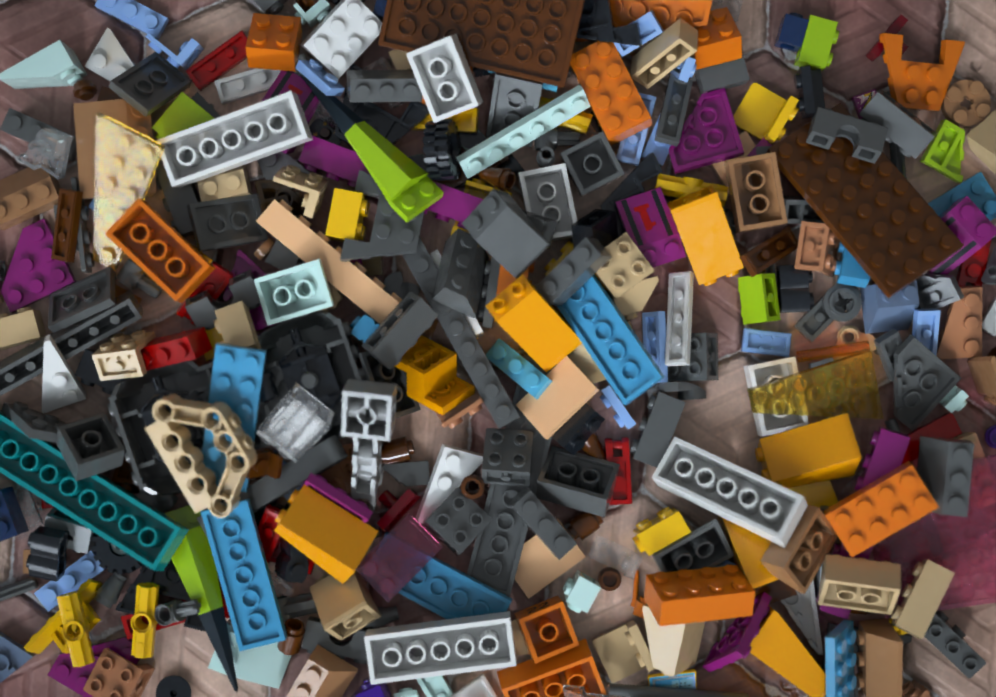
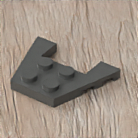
(390, 232)

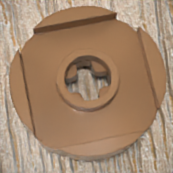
(979, 105)

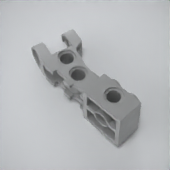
(369, 419)

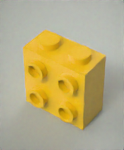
(660, 531)

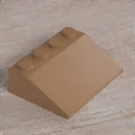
(85, 136)

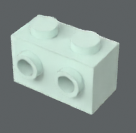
(580, 592)

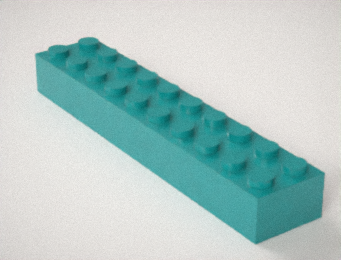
(90, 501)

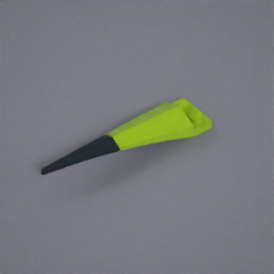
(397, 176)
(200, 577)

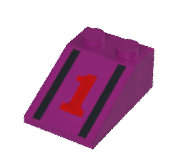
(293, 82)
(651, 226)
(970, 228)

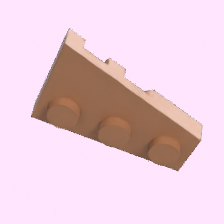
(963, 326)

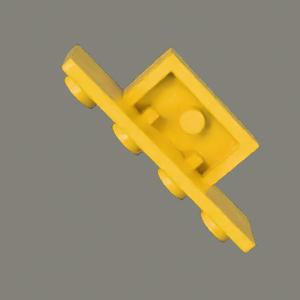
(53, 628)

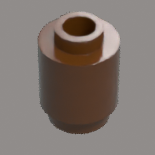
(397, 450)
(584, 525)
(295, 633)

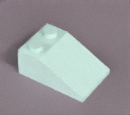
(50, 67)
(294, 292)
(257, 665)

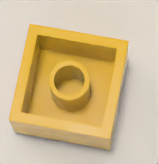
(347, 215)

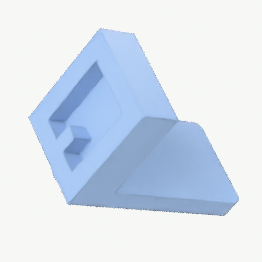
(187, 53)

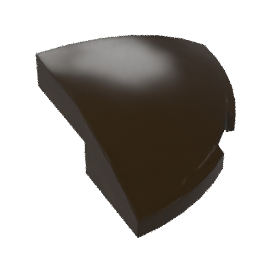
(269, 190)

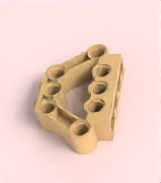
(187, 474)

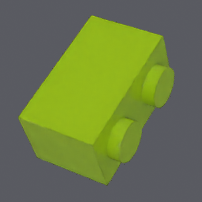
(817, 43)
(759, 298)

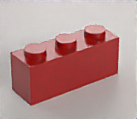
(176, 348)

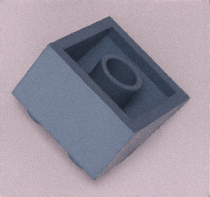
(886, 314)

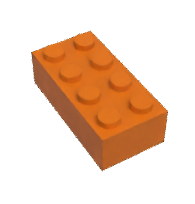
(610, 91)
(160, 250)
(880, 509)
(699, 595)

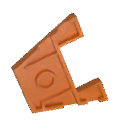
(919, 83)

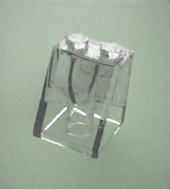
(295, 423)

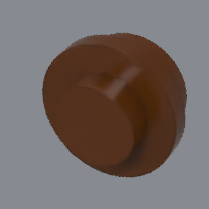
(84, 89)
(609, 579)

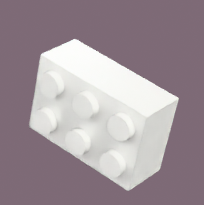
(342, 36)
(444, 78)
(549, 194)
(765, 372)

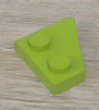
(946, 151)

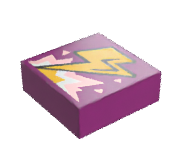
(862, 100)

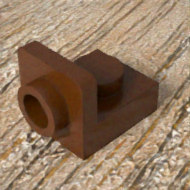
(267, 463)
(123, 477)

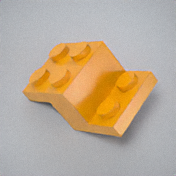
(433, 376)

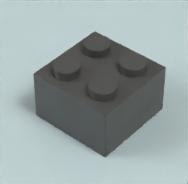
(592, 164)
(90, 446)

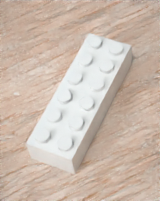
(235, 139)
(730, 491)
(440, 647)

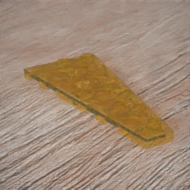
(121, 175)
(824, 390)

